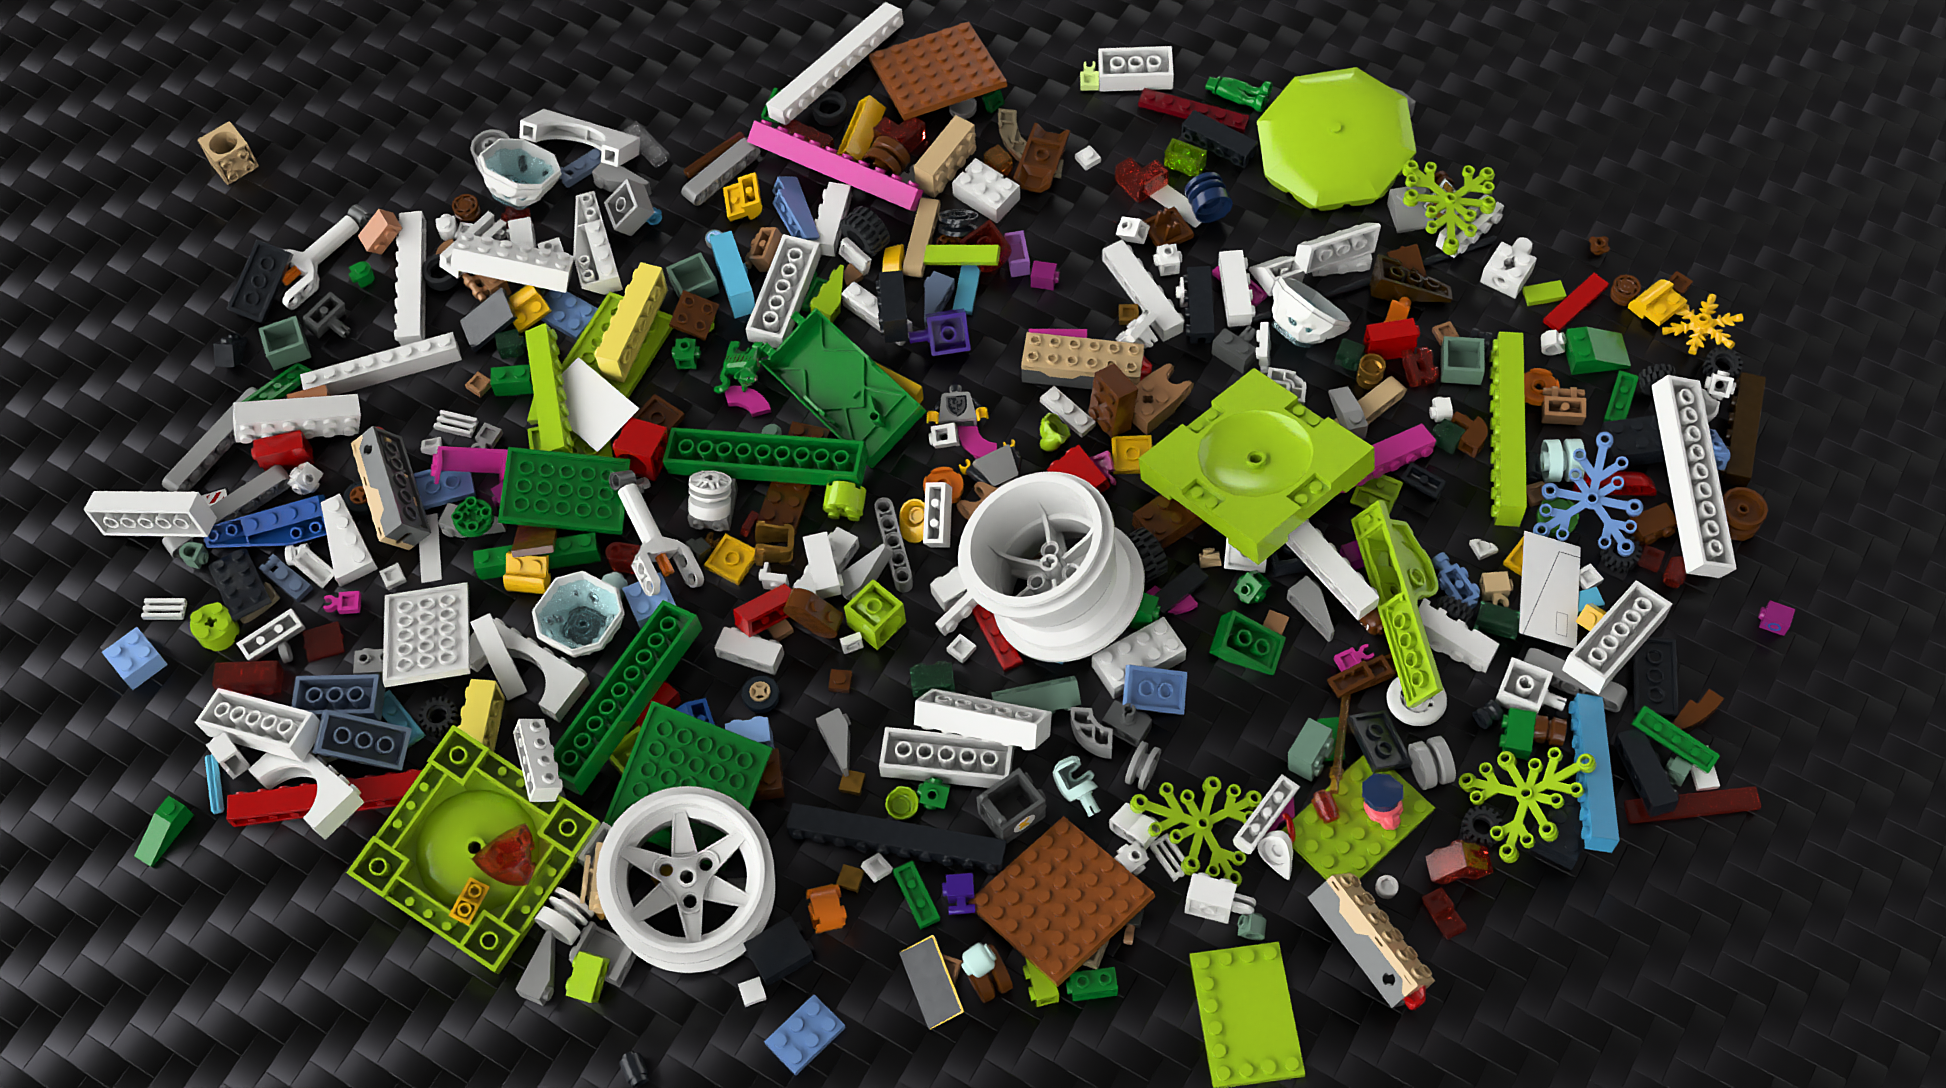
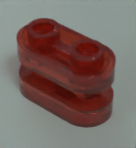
(1425, 359)
(622, 556)

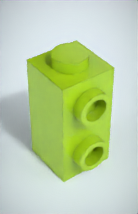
(1042, 989)

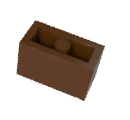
(1653, 524)

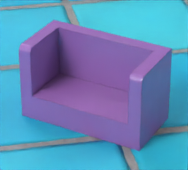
(1019, 259)

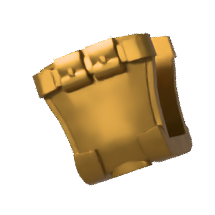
(773, 533)

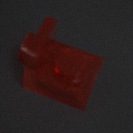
(512, 214)

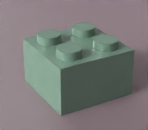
(693, 276)
(284, 343)
(1462, 360)
(1310, 749)

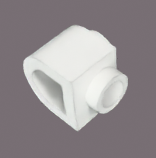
(447, 226)
(1553, 342)
(1441, 409)

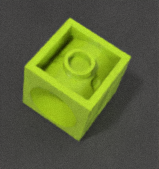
(875, 614)

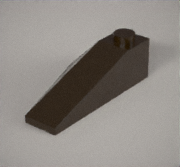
(1393, 282)

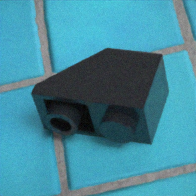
(230, 350)

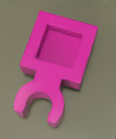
(1105, 465)
(346, 602)
(1350, 657)

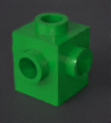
(686, 353)
(1252, 587)
(932, 801)

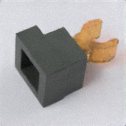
(702, 548)

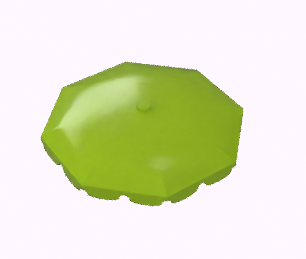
(1336, 139)

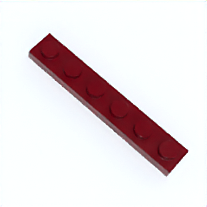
(1183, 107)

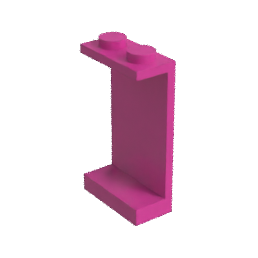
(468, 460)

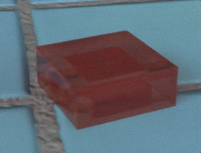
(749, 523)
(1651, 558)

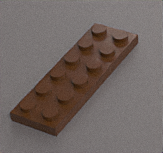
(787, 501)

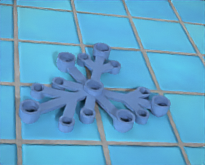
(1596, 474)

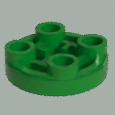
(473, 517)

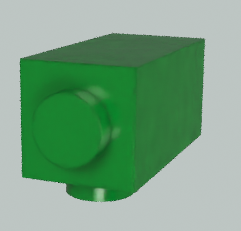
(1092, 984)

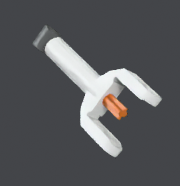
(307, 262)
(654, 546)

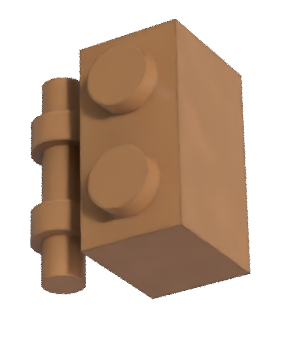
(763, 248)
(489, 284)
(1563, 409)

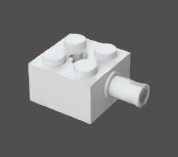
(1527, 688)

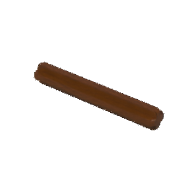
(711, 156)

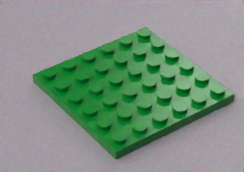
(683, 752)

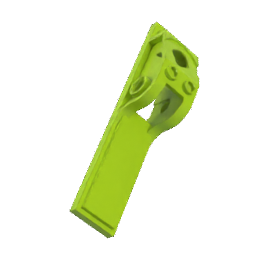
(1411, 579)

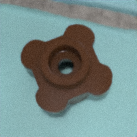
(1599, 249)

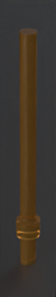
(1336, 771)

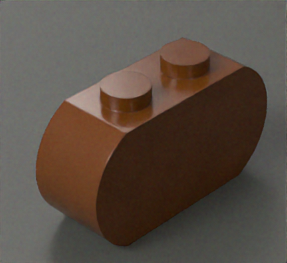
(813, 613)

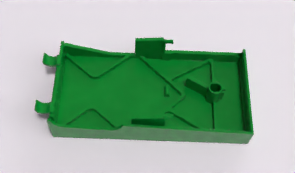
(842, 385)

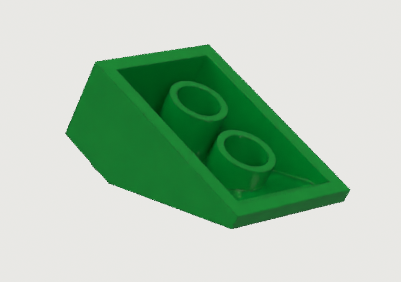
(1595, 350)
(1247, 643)

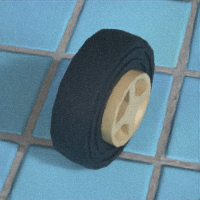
(763, 687)

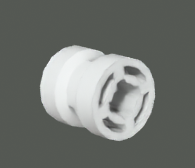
(291, 551)

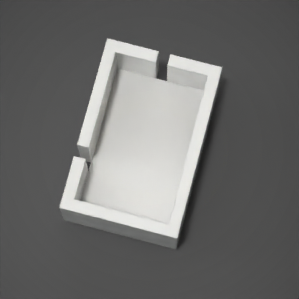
(986, 190)

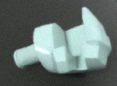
(1075, 788)

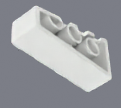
(347, 547)
(1456, 639)

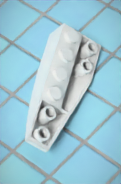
(592, 248)

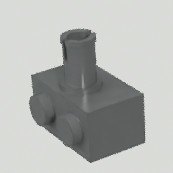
(326, 316)
(1235, 349)
(1127, 723)

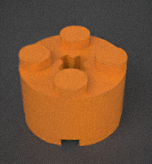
(825, 908)

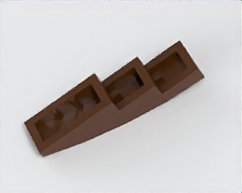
(1363, 675)

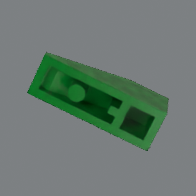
(162, 830)

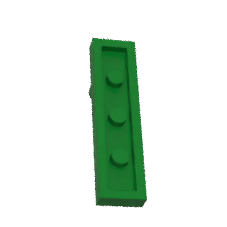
(280, 385)
(1675, 739)

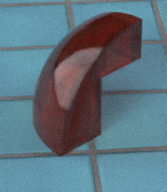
(508, 857)

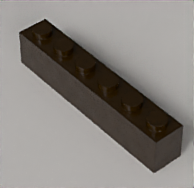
(1743, 429)

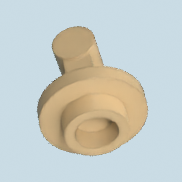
(1209, 558)

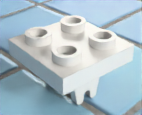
(1139, 331)

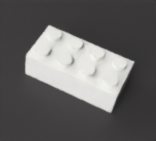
(1135, 68)
(1149, 647)

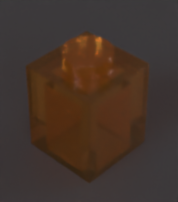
(998, 160)

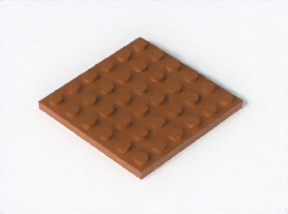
(937, 70)
(1061, 900)

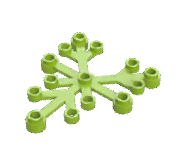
(1449, 201)
(1550, 781)
(1176, 815)

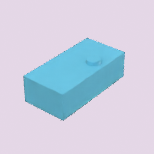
(733, 274)

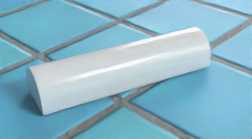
(1265, 814)

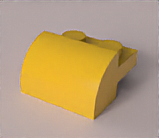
(743, 198)
(1658, 302)
(529, 307)
(527, 574)

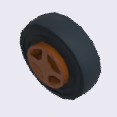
(354, 500)

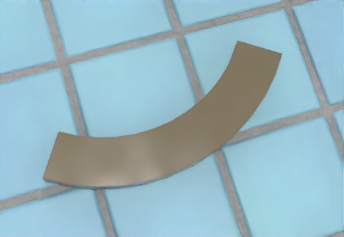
(1011, 137)

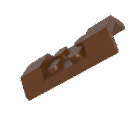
(1040, 159)

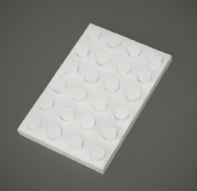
(426, 634)

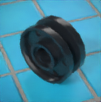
(957, 222)

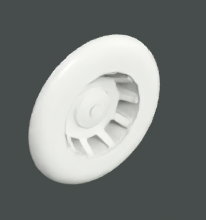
(1415, 716)

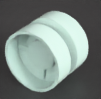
(1559, 460)

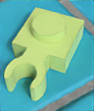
(1089, 78)

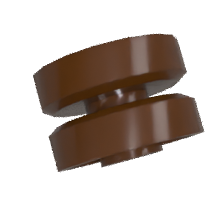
(887, 155)
(1744, 512)
(998, 976)

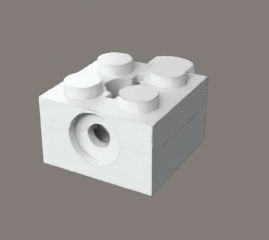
(1509, 267)
(1216, 899)

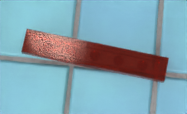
(1699, 805)

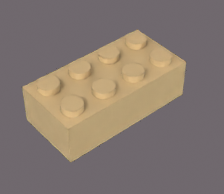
(945, 156)

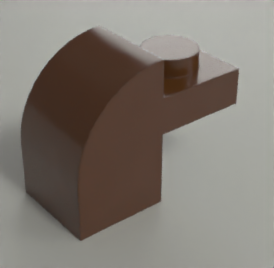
(1474, 436)

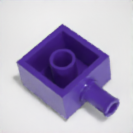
(945, 332)

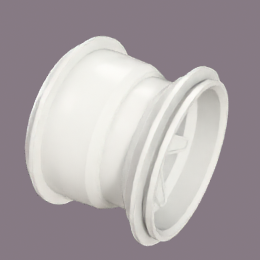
(1084, 591)
(677, 809)

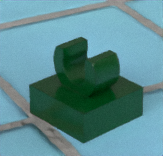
(993, 100)

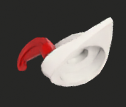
(1277, 848)

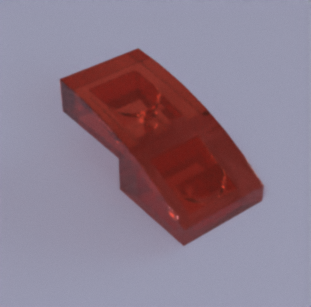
(1443, 913)

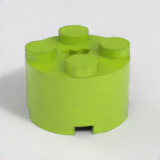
(844, 500)
(214, 627)

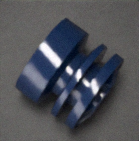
(1208, 197)

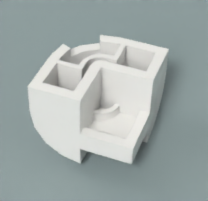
(1290, 381)

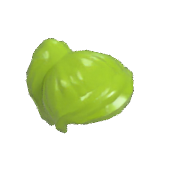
(1053, 432)

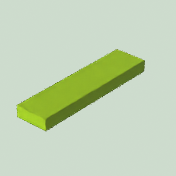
(962, 254)

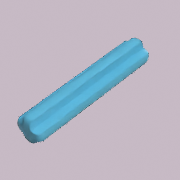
(214, 784)

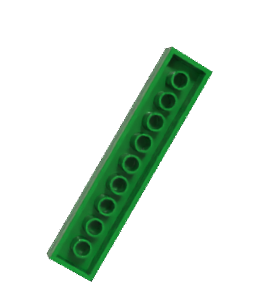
(766, 456)
(624, 695)

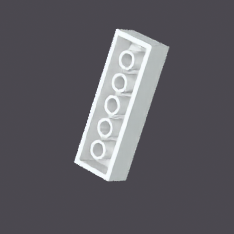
(512, 262)
(783, 290)
(311, 415)
(150, 513)
(1617, 637)
(982, 719)
(260, 724)
(945, 756)

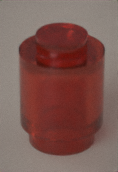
(1675, 572)
(1325, 806)

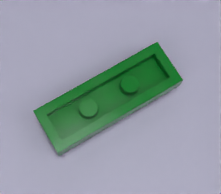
(1621, 396)
(916, 895)

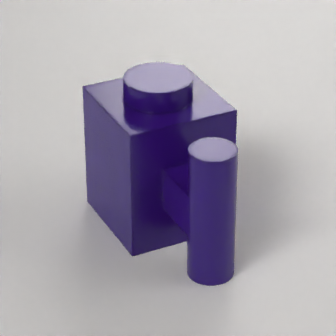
(959, 890)

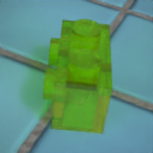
(1185, 158)

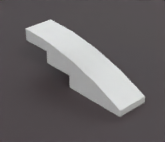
(498, 656)

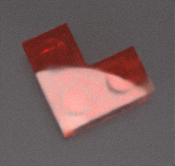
(908, 133)
(1141, 181)
(1459, 861)

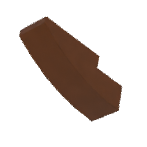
(1696, 714)

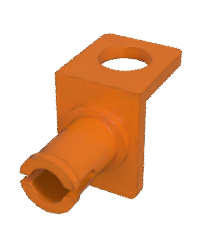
(1398, 310)

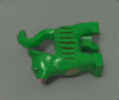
(741, 365)

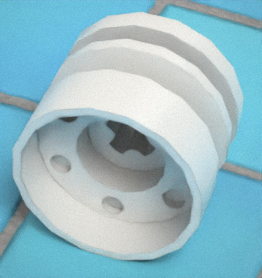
(709, 495)
(564, 915)

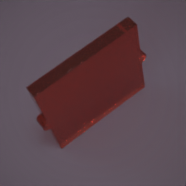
(323, 641)

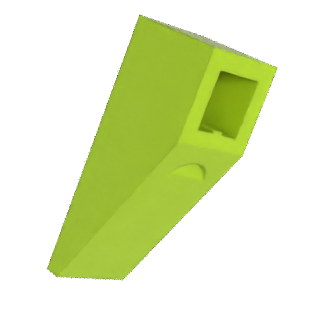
(830, 296)

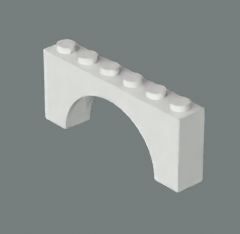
(615, 145)
(563, 681)
(334, 797)

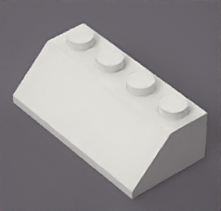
(1337, 247)

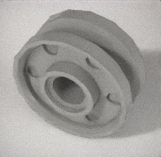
(1143, 765)

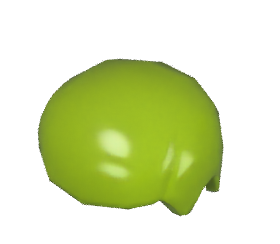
(902, 803)

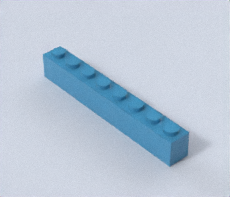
(1598, 800)

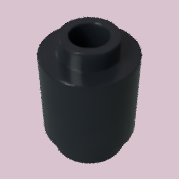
(1533, 467)
(634, 1068)

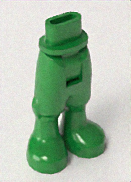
(1241, 91)

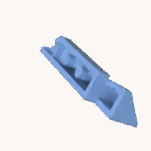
(793, 208)

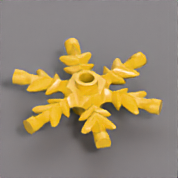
(1703, 325)

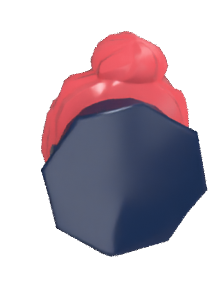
(1383, 800)

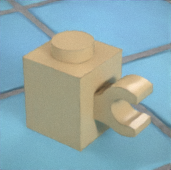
(1496, 587)

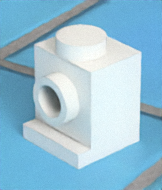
(946, 429)

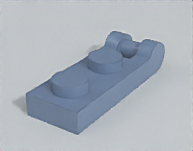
(580, 168)
(286, 578)

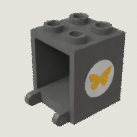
(1003, 811)

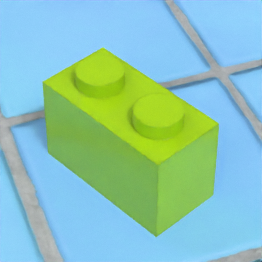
(587, 976)

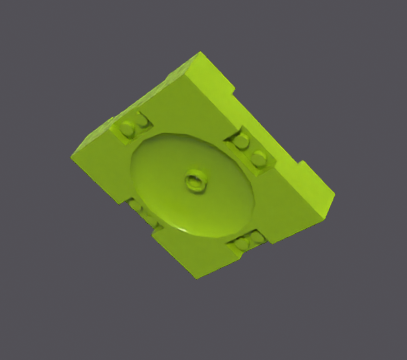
(1256, 464)
(426, 844)

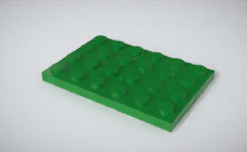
(561, 491)

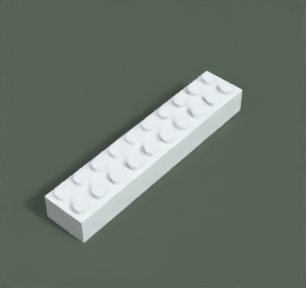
(1693, 477)

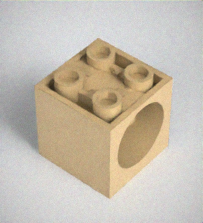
(228, 152)

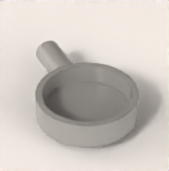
(964, 109)

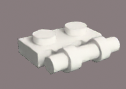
(1264, 348)

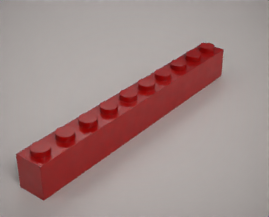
(295, 802)

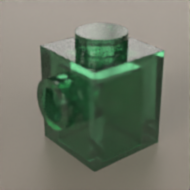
(510, 344)
(1349, 354)
(1447, 435)

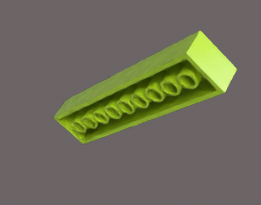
(1508, 429)

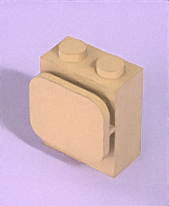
(589, 882)

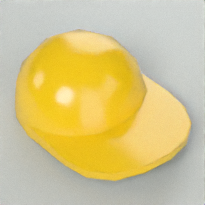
(912, 520)

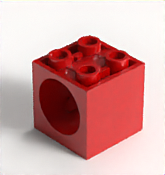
(643, 445)

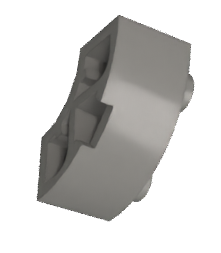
(1090, 733)

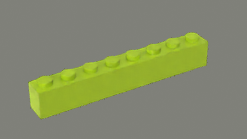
(548, 389)

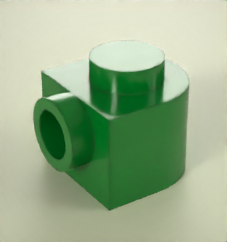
(361, 273)

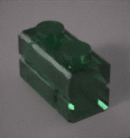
(1497, 620)
(931, 676)

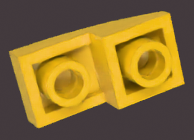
(893, 258)
(469, 901)

